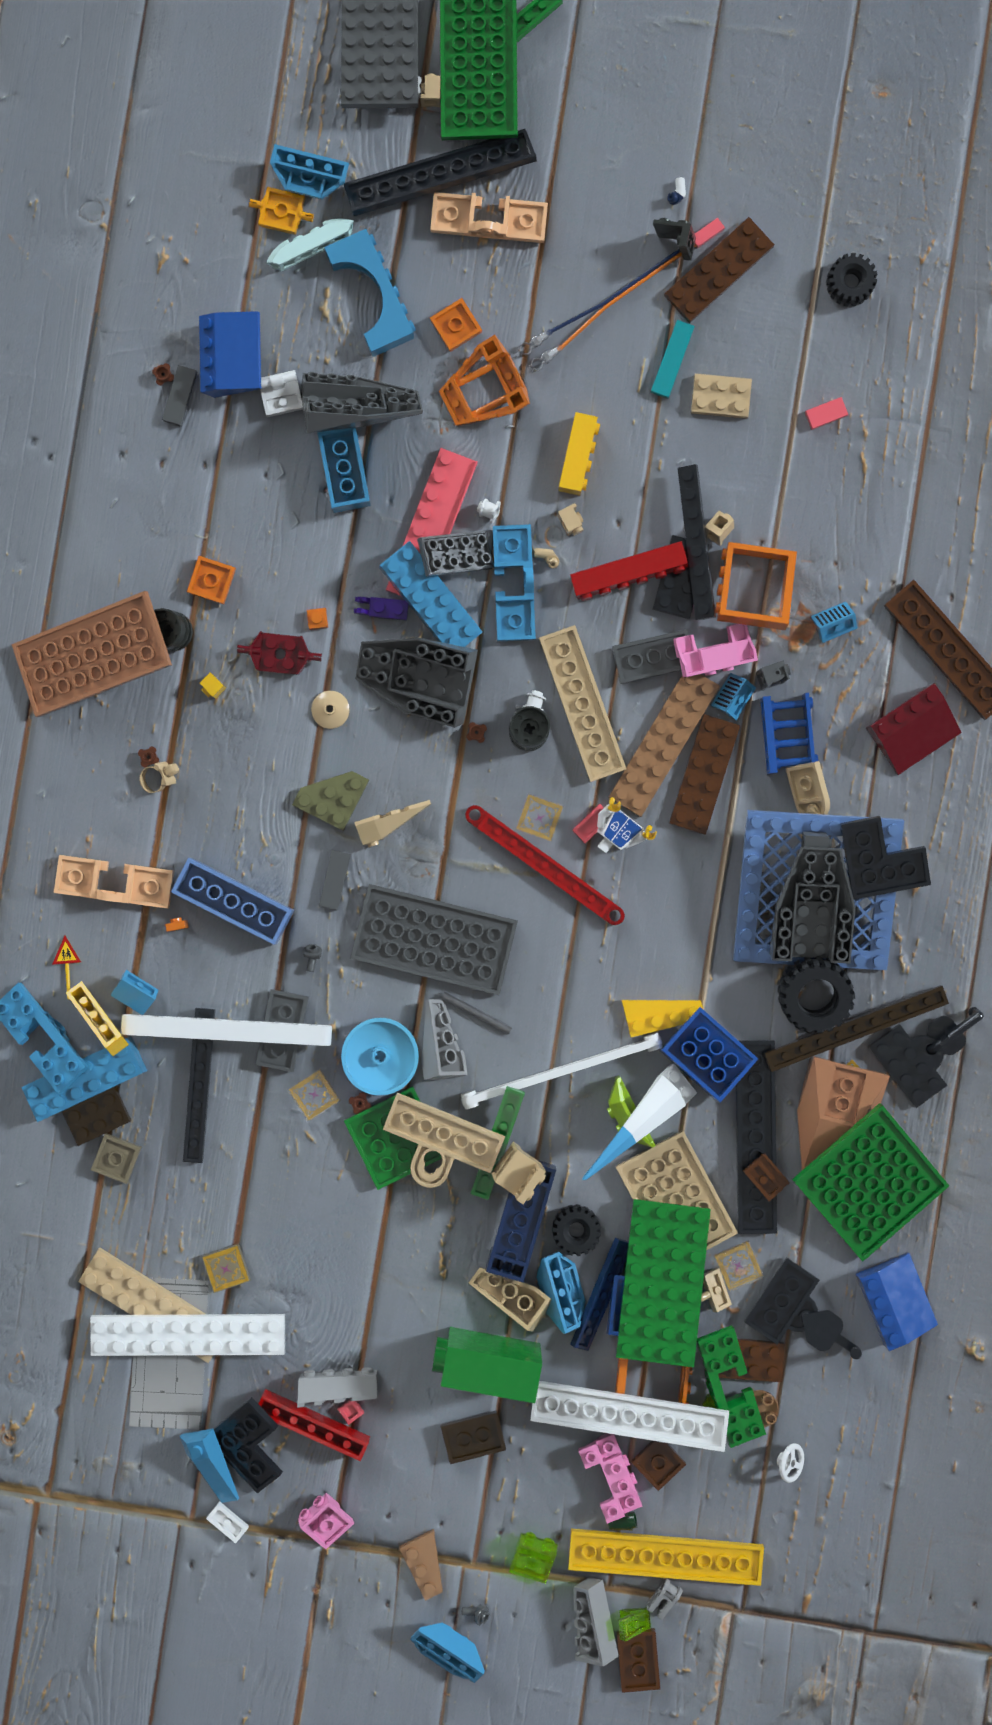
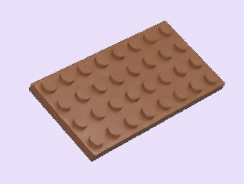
(91, 654)

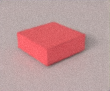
(350, 1411)

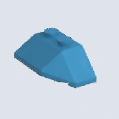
(307, 172)
(560, 1282)
(449, 1650)

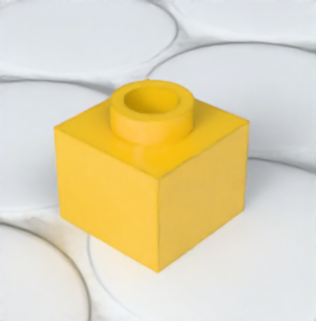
(212, 686)

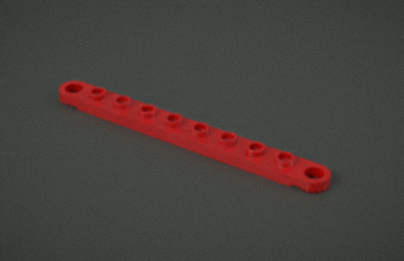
(544, 865)

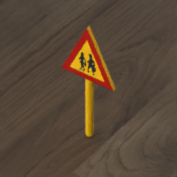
(65, 956)

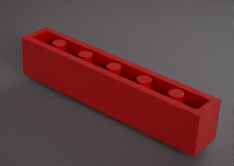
(629, 570)
(314, 1425)

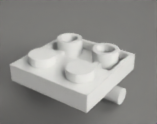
(281, 393)

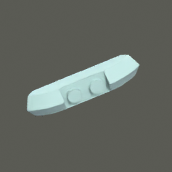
(303, 247)

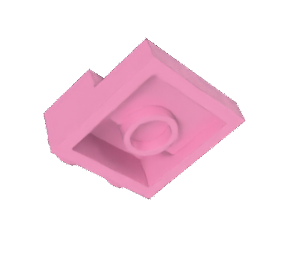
(324, 1520)

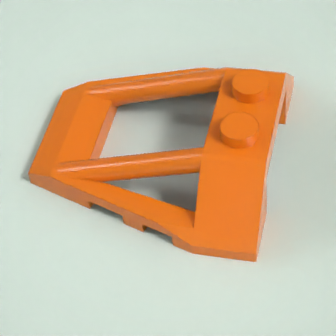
(502, 363)

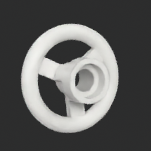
(787, 1461)

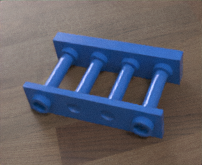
(770, 725)

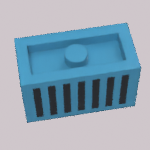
(835, 621)
(733, 696)

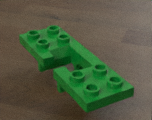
(719, 1354)

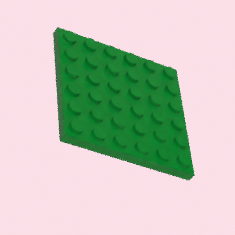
(871, 1182)

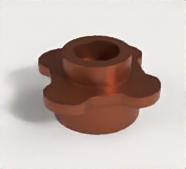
(165, 368)
(475, 727)
(153, 756)
(359, 1098)

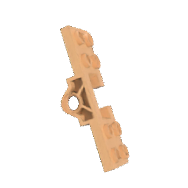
(455, 216)
(144, 884)

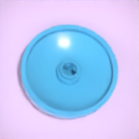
(380, 1056)

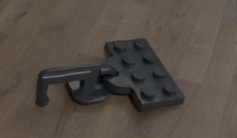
(911, 1064)
(786, 1301)

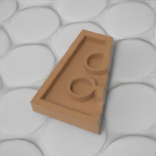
(423, 1563)

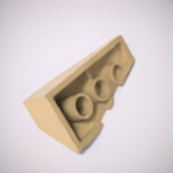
(379, 827)
(517, 1299)

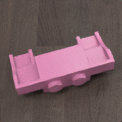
(715, 657)
(621, 1482)

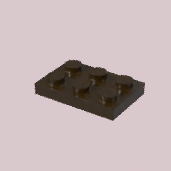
(96, 1116)
(473, 1437)

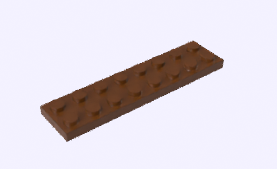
(944, 645)

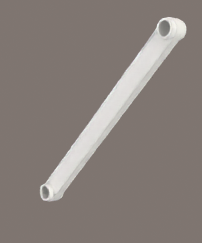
(651, 1043)

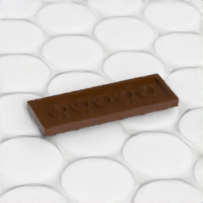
(719, 270)
(704, 774)

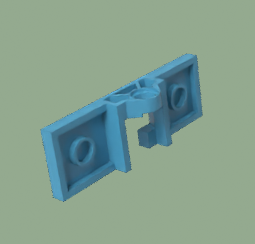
(514, 613)
(21, 1016)

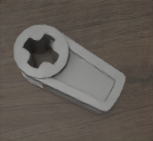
(669, 1593)

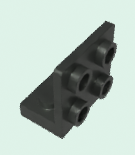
(680, 231)

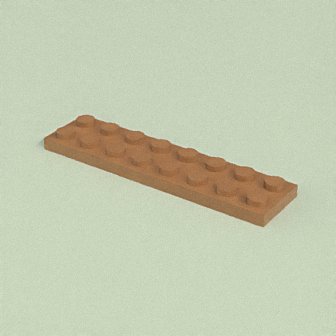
(663, 742)

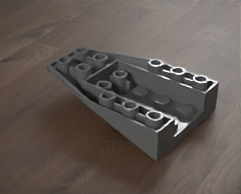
(353, 402)
(419, 676)
(815, 909)

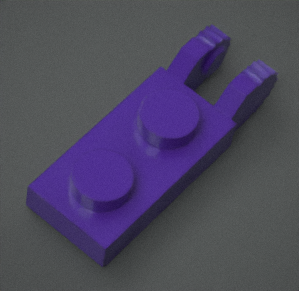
(383, 608)

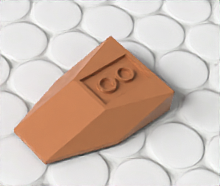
(833, 1102)

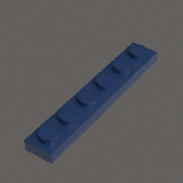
(600, 1295)

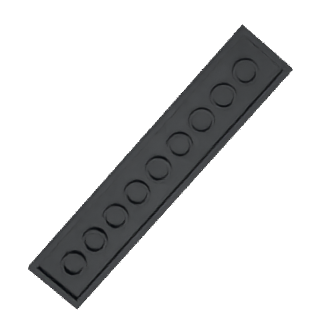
(438, 172)
(754, 1137)

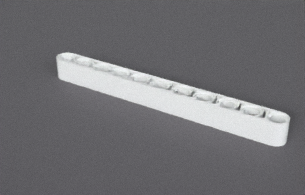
(226, 1029)

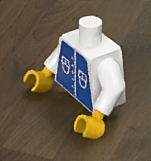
(619, 828)

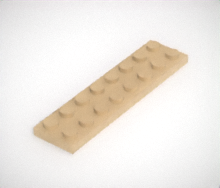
(582, 703)
(133, 1290)

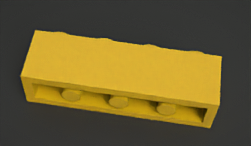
(578, 453)
(97, 1018)

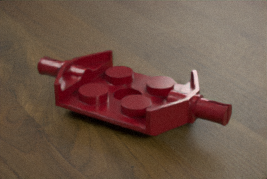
(264, 649)

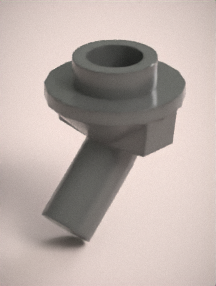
(312, 952)
(480, 1613)

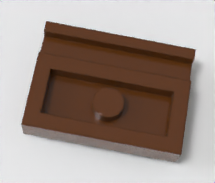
(766, 1176)

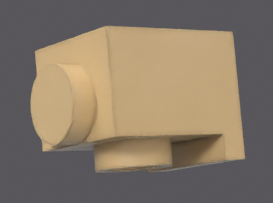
(431, 91)
(571, 520)
(714, 526)

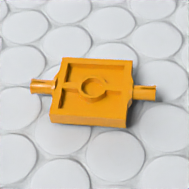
(281, 210)

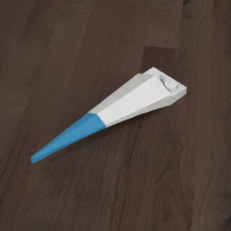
(663, 1099)

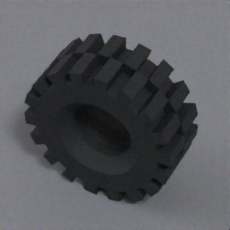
(857, 267)
(580, 1244)

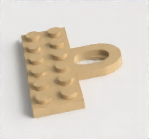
(441, 1133)

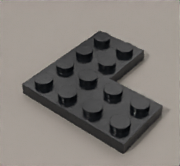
(875, 871)
(239, 1440)

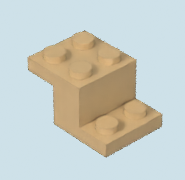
(518, 1173)

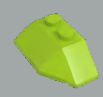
(622, 1107)

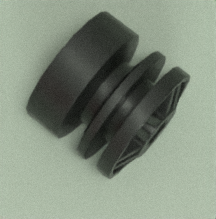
(180, 625)
(534, 719)

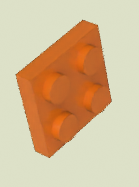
(455, 324)
(211, 580)

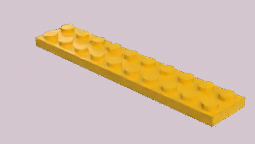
(666, 1557)

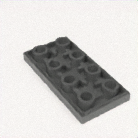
(455, 553)

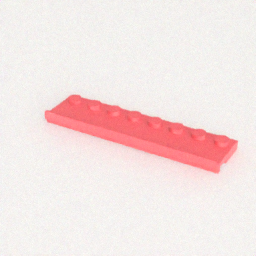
(440, 499)

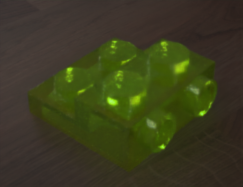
(533, 1557)

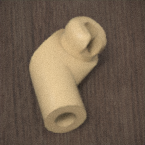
(548, 555)

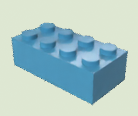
(344, 469)

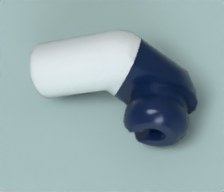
(680, 192)

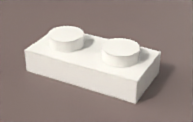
(227, 1522)

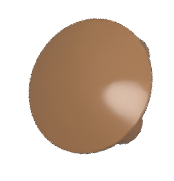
(767, 1407)

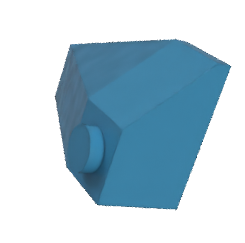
(208, 1458)

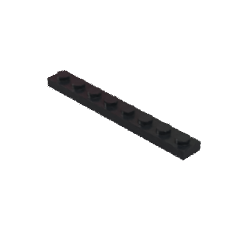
(696, 542)
(198, 1094)

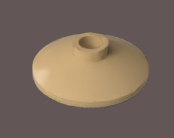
(330, 719)

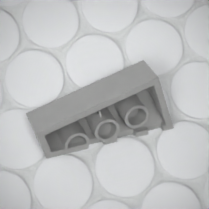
(337, 1386)
(593, 1623)

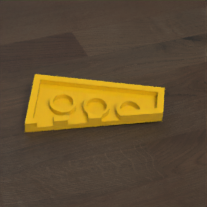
(657, 1015)

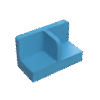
(135, 992)

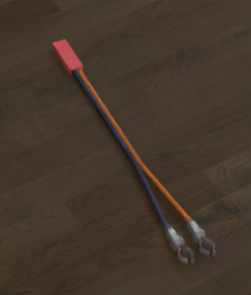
(702, 237)

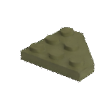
(332, 798)

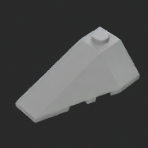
(440, 1049)

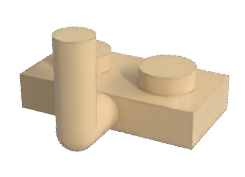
(715, 1290)

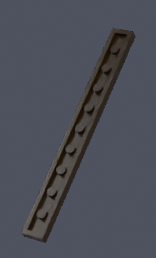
(856, 1028)

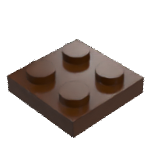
(658, 1463)

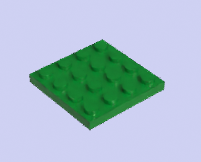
(384, 1153)

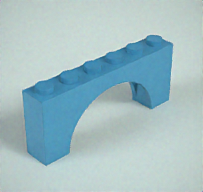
(359, 254)

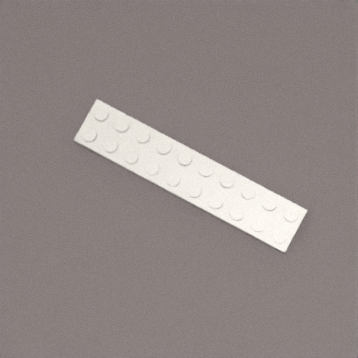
(187, 1334)
(631, 1416)

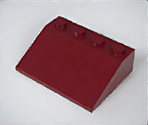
(914, 729)

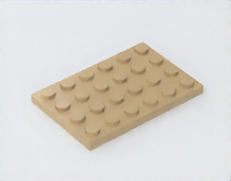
(676, 1176)

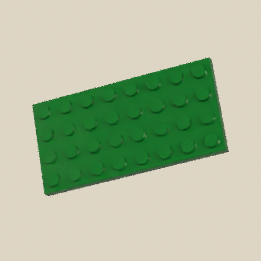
(478, 69)
(663, 1283)

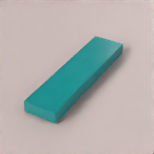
(672, 359)

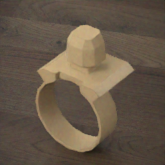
(167, 772)

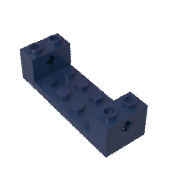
(519, 1231)

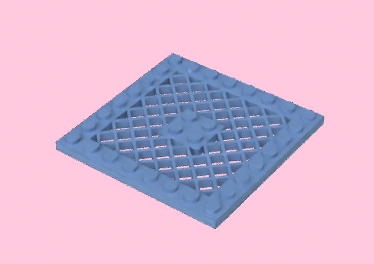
(751, 876)

